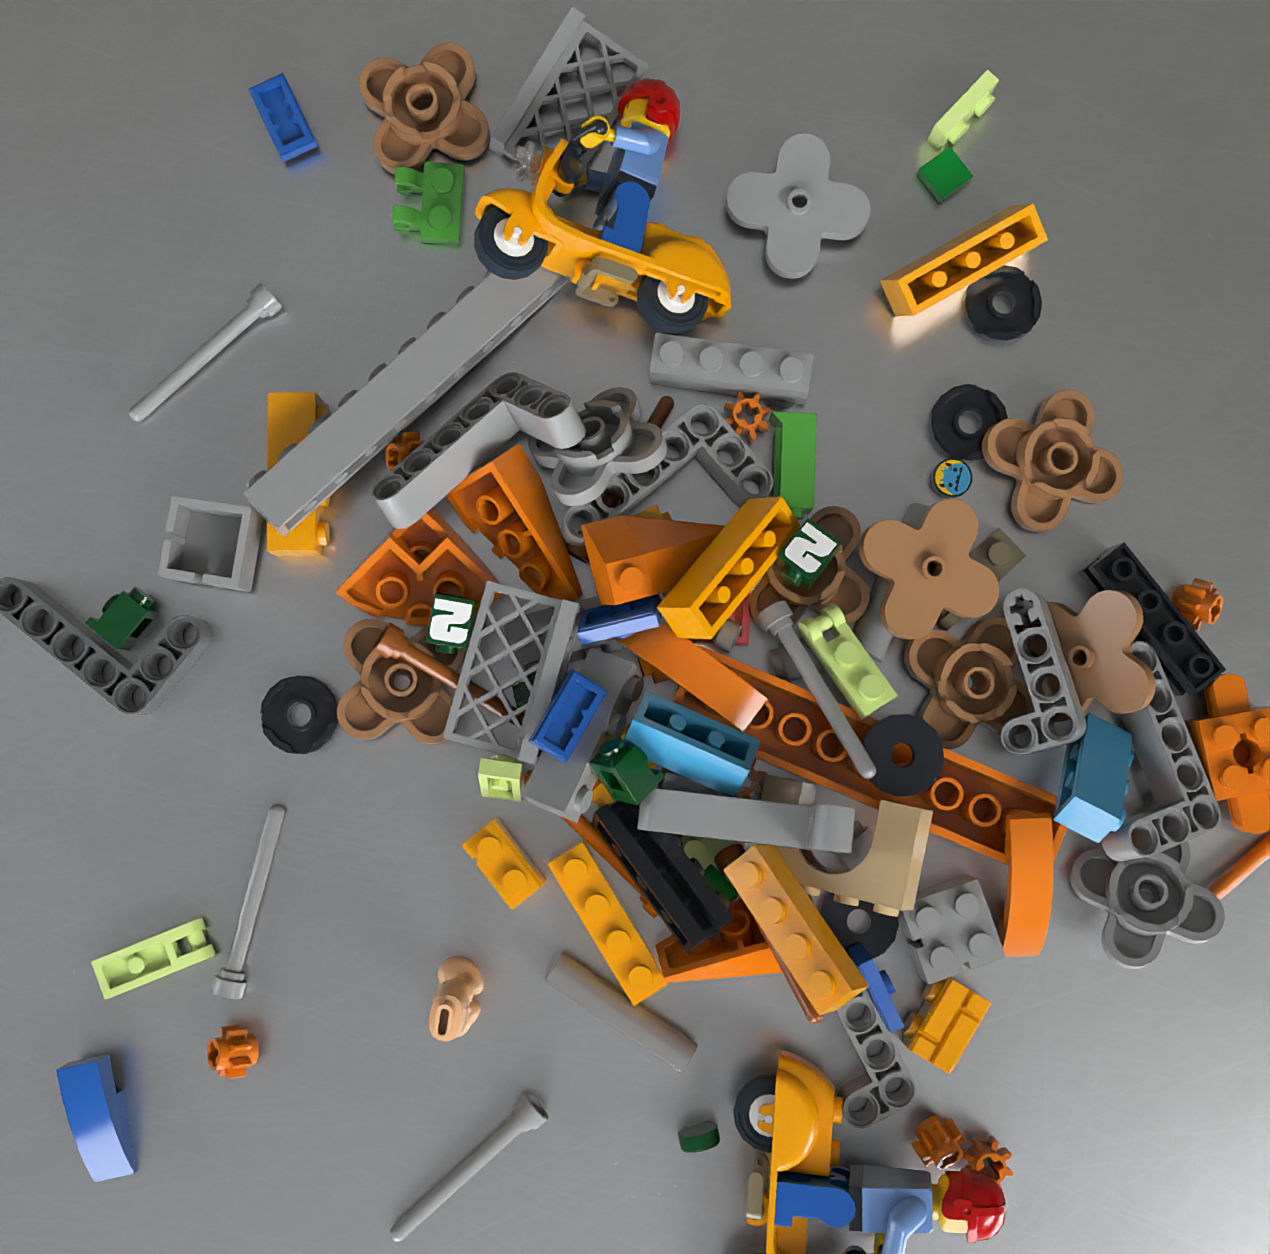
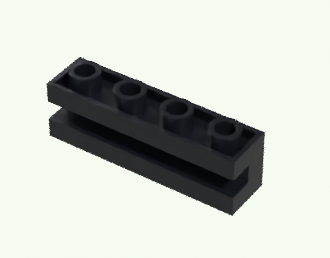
(1180, 649)
(664, 875)

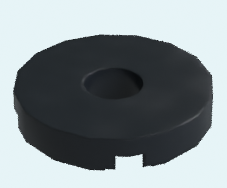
(996, 326)
(944, 419)
(277, 710)
(925, 748)
(875, 937)

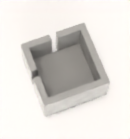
(218, 543)
(953, 929)

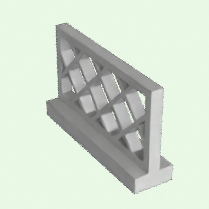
(545, 75)
(549, 671)

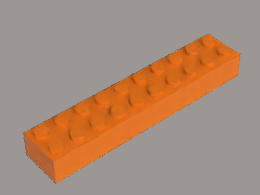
(795, 736)

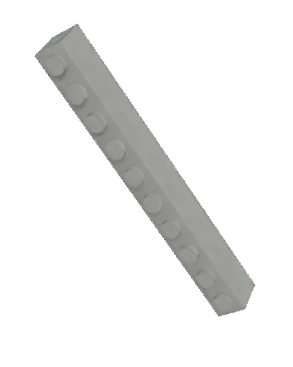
(396, 396)

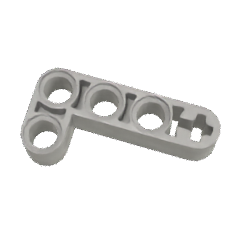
(1035, 671)
(877, 1068)

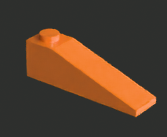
(514, 513)
(642, 555)
(730, 953)

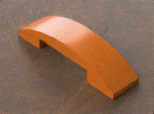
(697, 673)
(1028, 884)

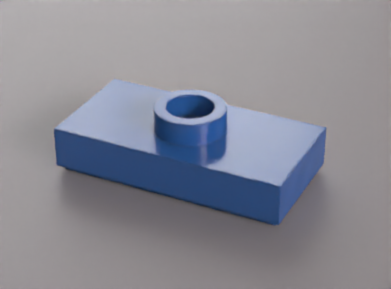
(283, 117)
(619, 620)
(567, 716)
(879, 986)

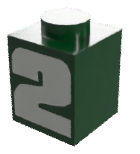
(807, 554)
(450, 622)

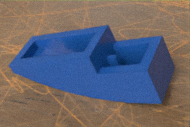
(97, 1117)

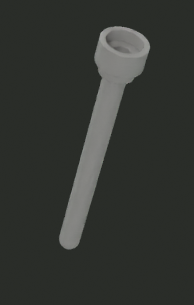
(259, 305)
(779, 621)
(230, 980)
(526, 1116)

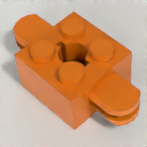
(1223, 752)

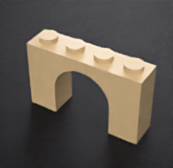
(888, 872)

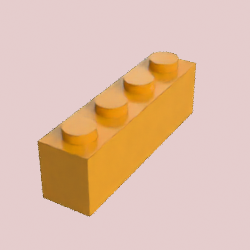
(963, 260)
(288, 423)
(729, 568)
(608, 921)
(795, 928)

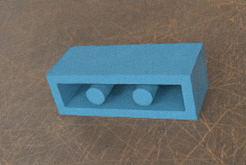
(692, 744)
(1095, 780)

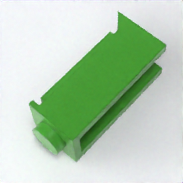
(794, 460)

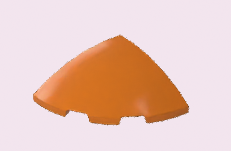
(411, 567)

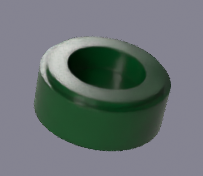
(699, 1137)

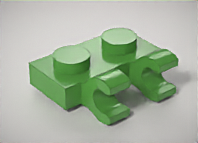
(441, 202)

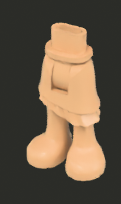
(452, 1004)

